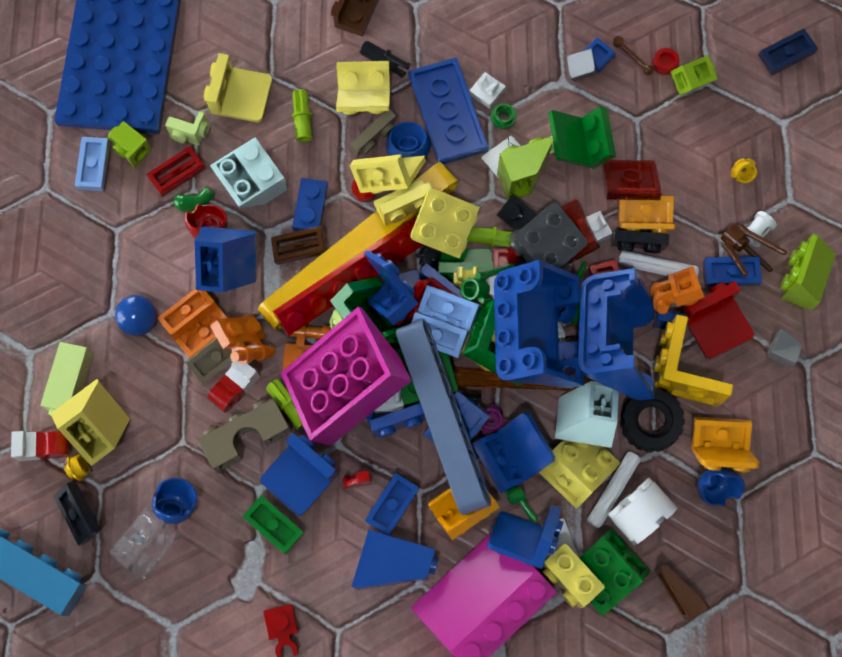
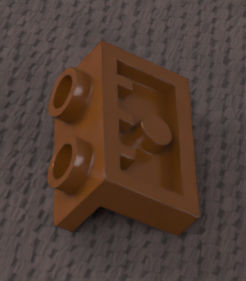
(353, 15)

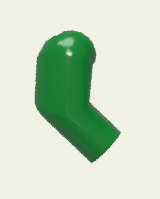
(188, 203)

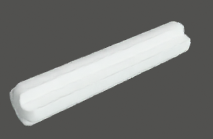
(651, 263)
(613, 489)

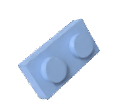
(92, 164)

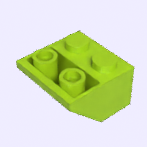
(522, 166)
(808, 273)

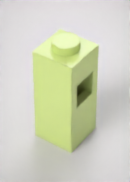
(67, 375)

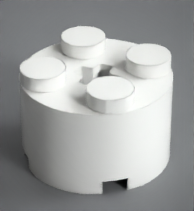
(642, 511)

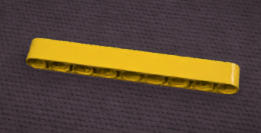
(349, 246)

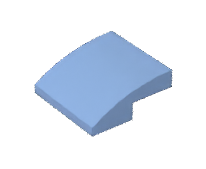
(448, 319)

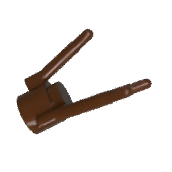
(736, 239)

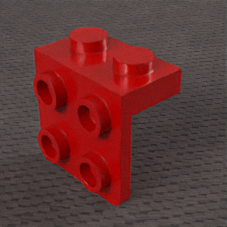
(718, 321)

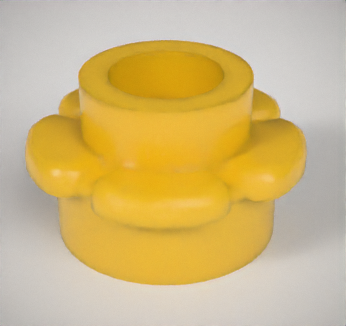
(747, 174)
(77, 467)

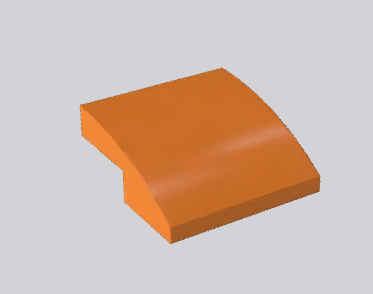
(191, 320)

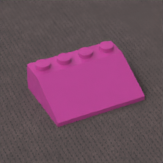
(344, 378)
(482, 602)

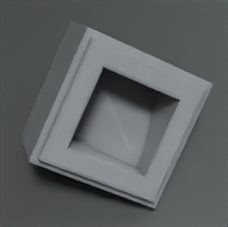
(784, 349)

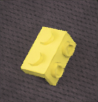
(400, 204)
(572, 576)

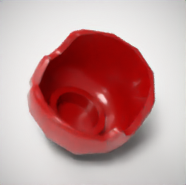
(205, 216)

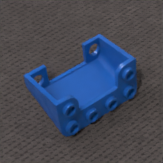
(528, 324)

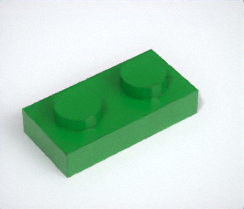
(273, 525)

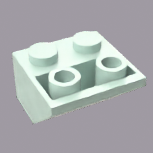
(250, 175)
(588, 415)

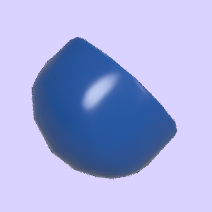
(136, 315)
(719, 485)
(174, 500)

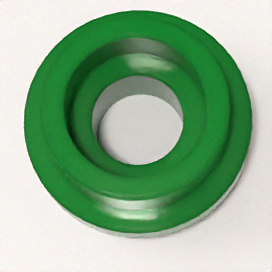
(503, 109)

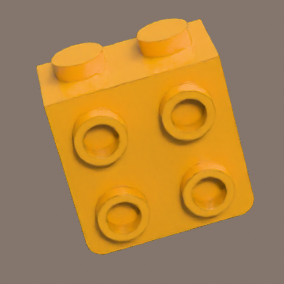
(723, 443)

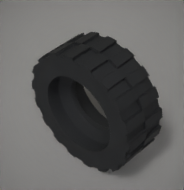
(661, 440)

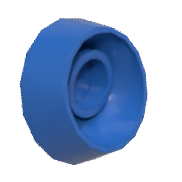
(408, 140)

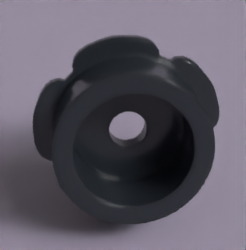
(428, 256)

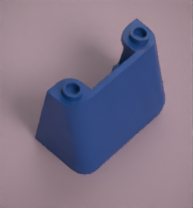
(609, 312)

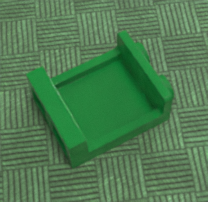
(355, 295)

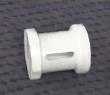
(761, 225)

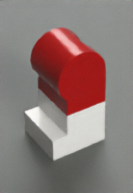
(233, 386)
(38, 445)

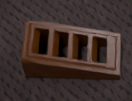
(683, 596)

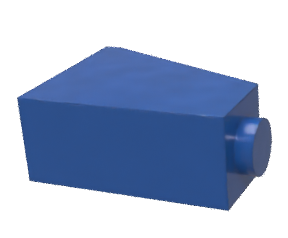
(392, 562)

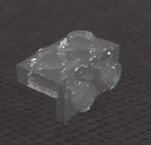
(144, 543)

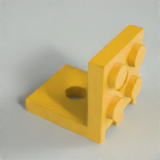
(680, 383)

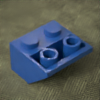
(224, 259)

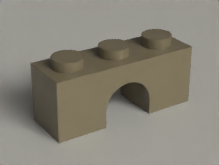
(221, 442)

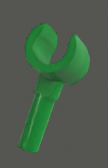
(517, 495)

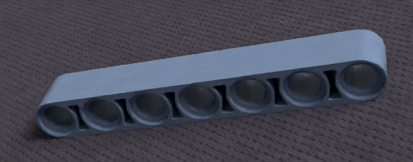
(443, 417)

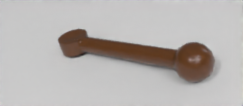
(618, 42)

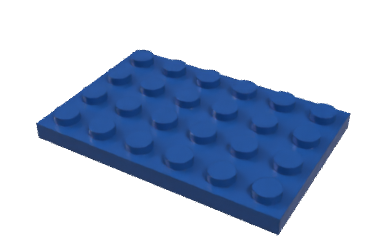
(118, 64)

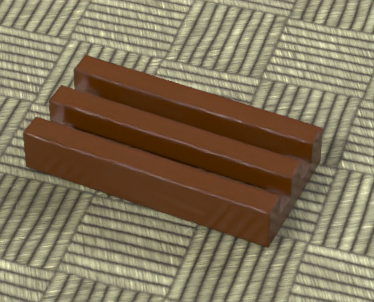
(321, 241)

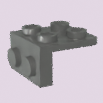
(548, 238)

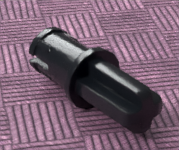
(376, 53)

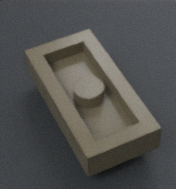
(366, 140)
(209, 360)

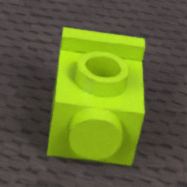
(694, 75)
(129, 144)

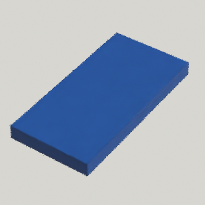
(448, 111)

